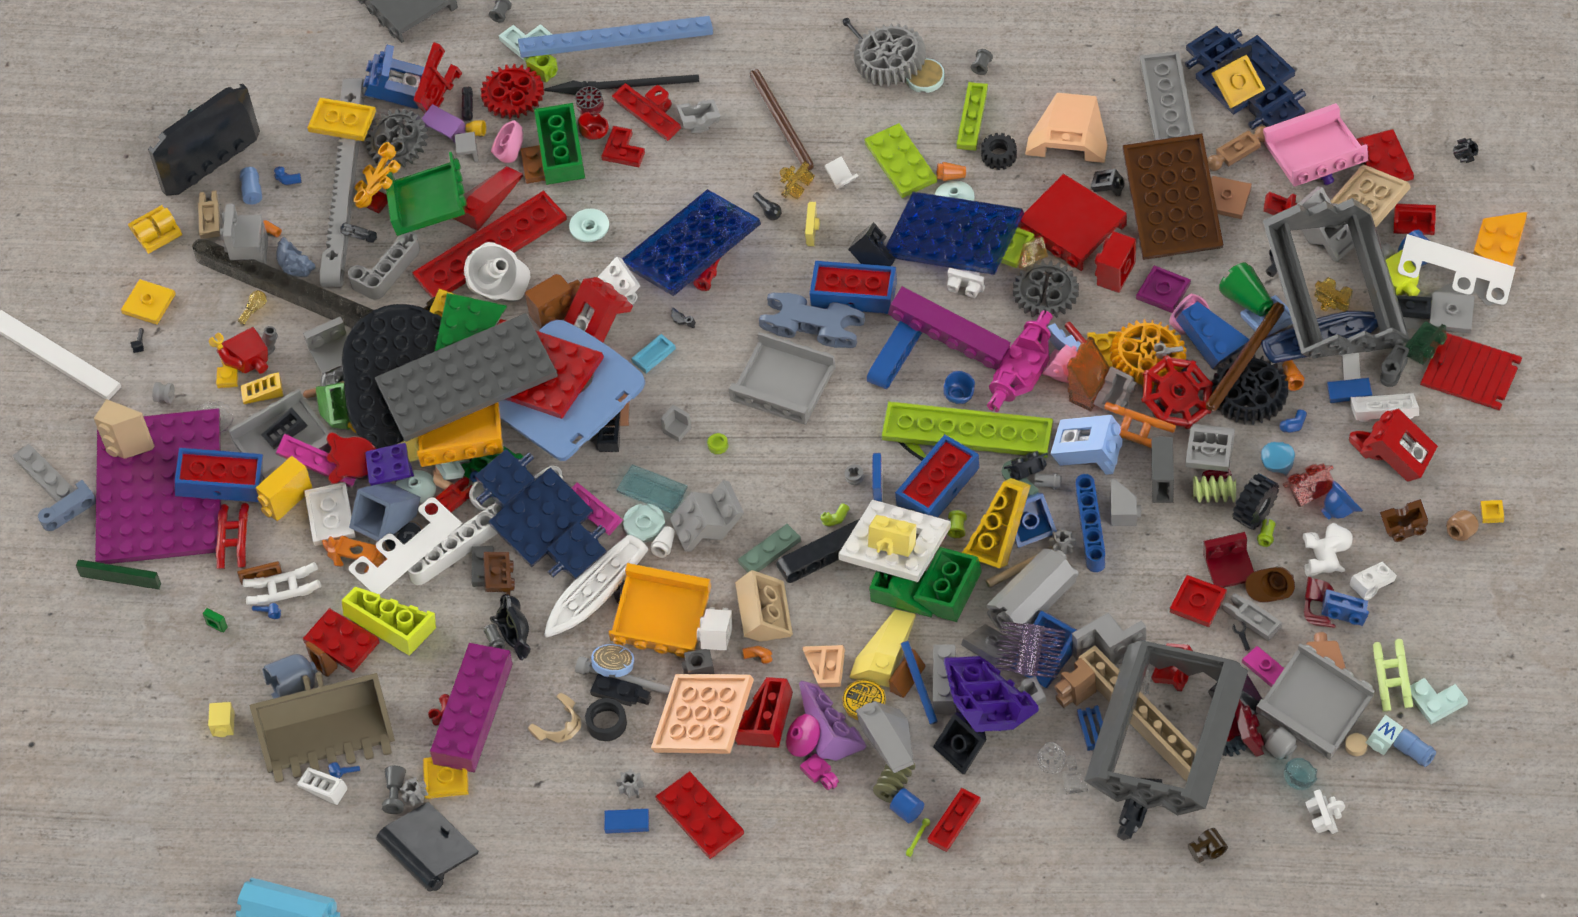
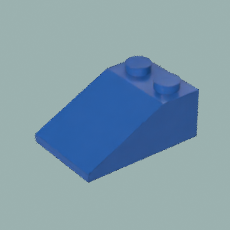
(1049, 621)

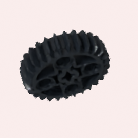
(1253, 391)

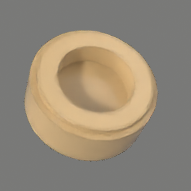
(1356, 744)

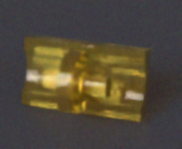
(802, 174)
(1332, 297)

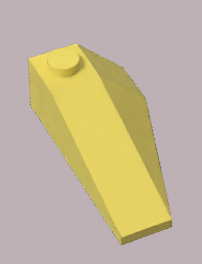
(884, 651)

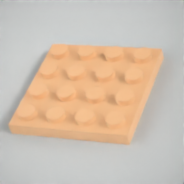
(702, 713)

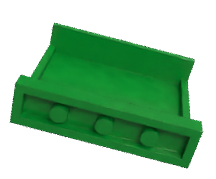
(426, 197)

